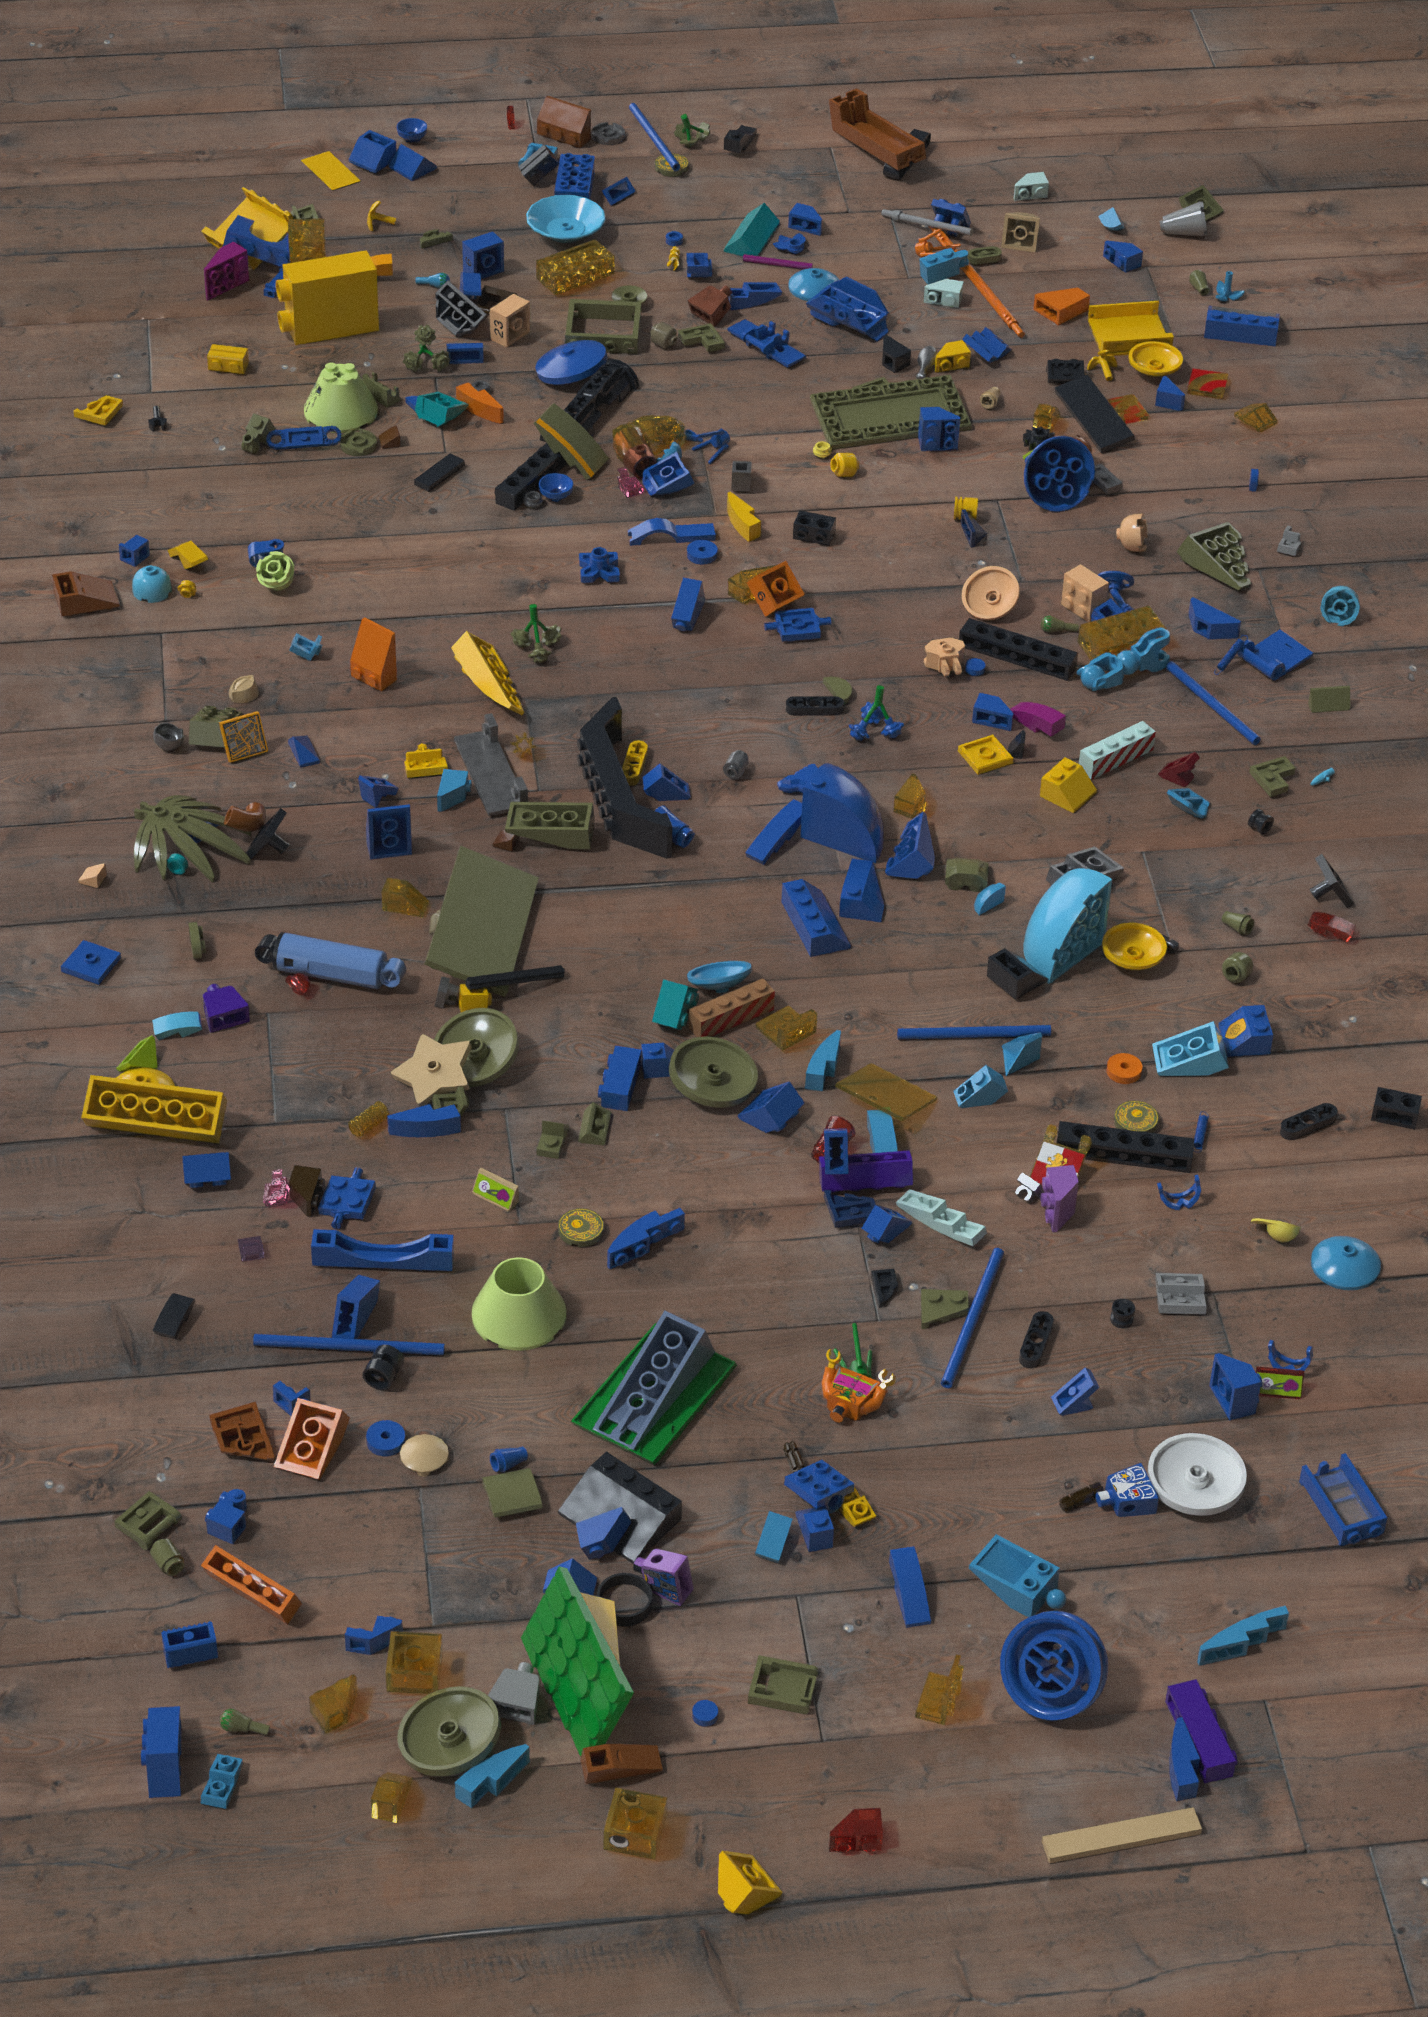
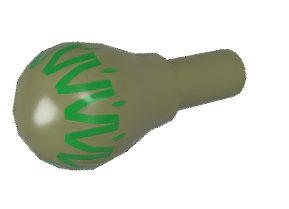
(1051, 624)
(235, 1721)

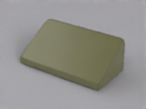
(1329, 699)
(594, 1125)

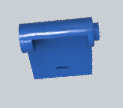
(1275, 654)

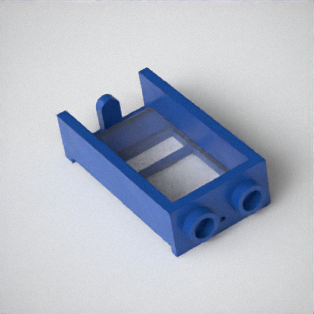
(1344, 1501)

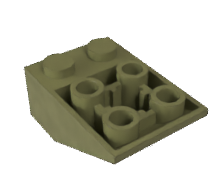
(205, 726)

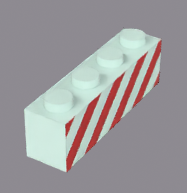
(1117, 749)

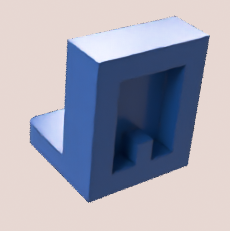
(286, 1397)

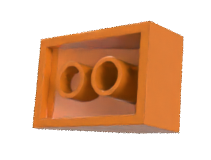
(374, 655)
(311, 1438)

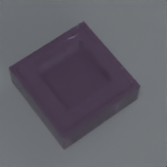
(250, 1248)

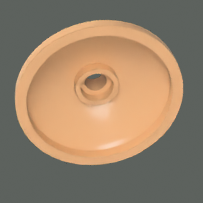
(988, 584)

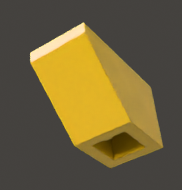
(952, 356)

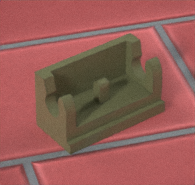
(380, 392)

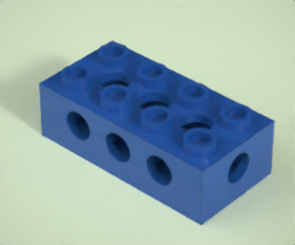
(574, 179)

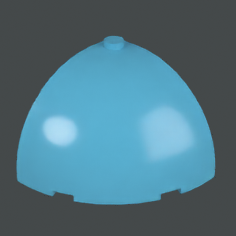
(1068, 922)

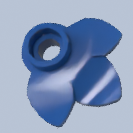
(793, 245)

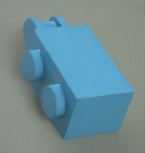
(942, 265)

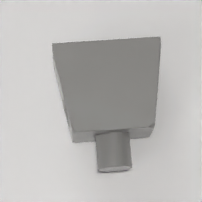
(517, 1694)

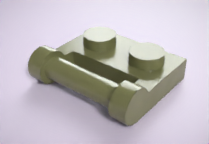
(142, 1515)

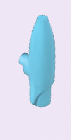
(1324, 776)

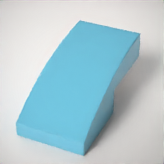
(183, 1022)

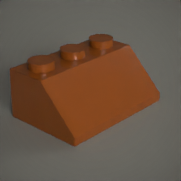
(564, 122)

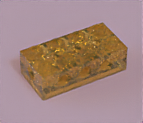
(306, 239)
(575, 267)
(1117, 631)

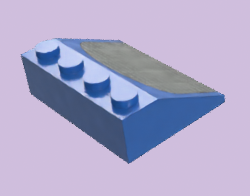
(1241, 325)

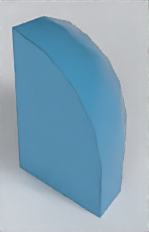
(1111, 220)
(989, 898)

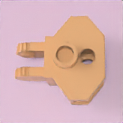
(945, 656)

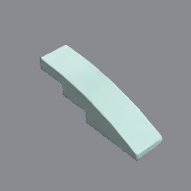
(936, 1215)

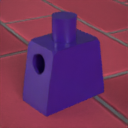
(224, 1008)

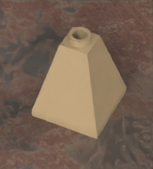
(1020, 231)

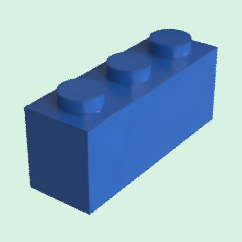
(620, 1078)

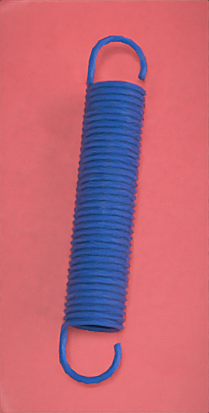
(1230, 654)
(1200, 1131)

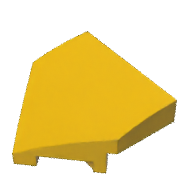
(424, 762)

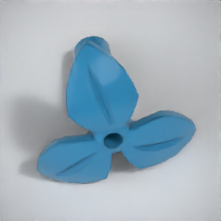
(1225, 289)

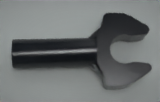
(157, 420)

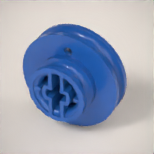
(1050, 1677)

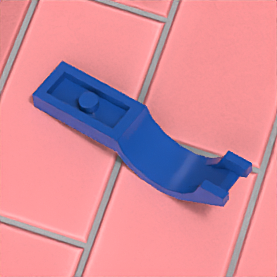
(680, 533)

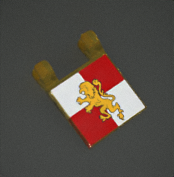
(1056, 1155)

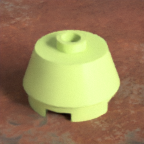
(275, 571)

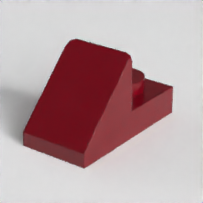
(1180, 770)

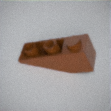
(619, 1761)

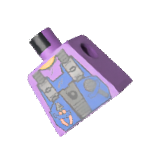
(666, 1574)

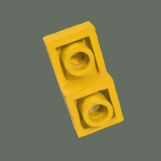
(856, 1509)

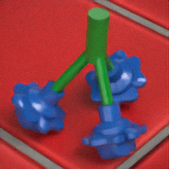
(874, 713)

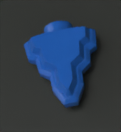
(795, 782)

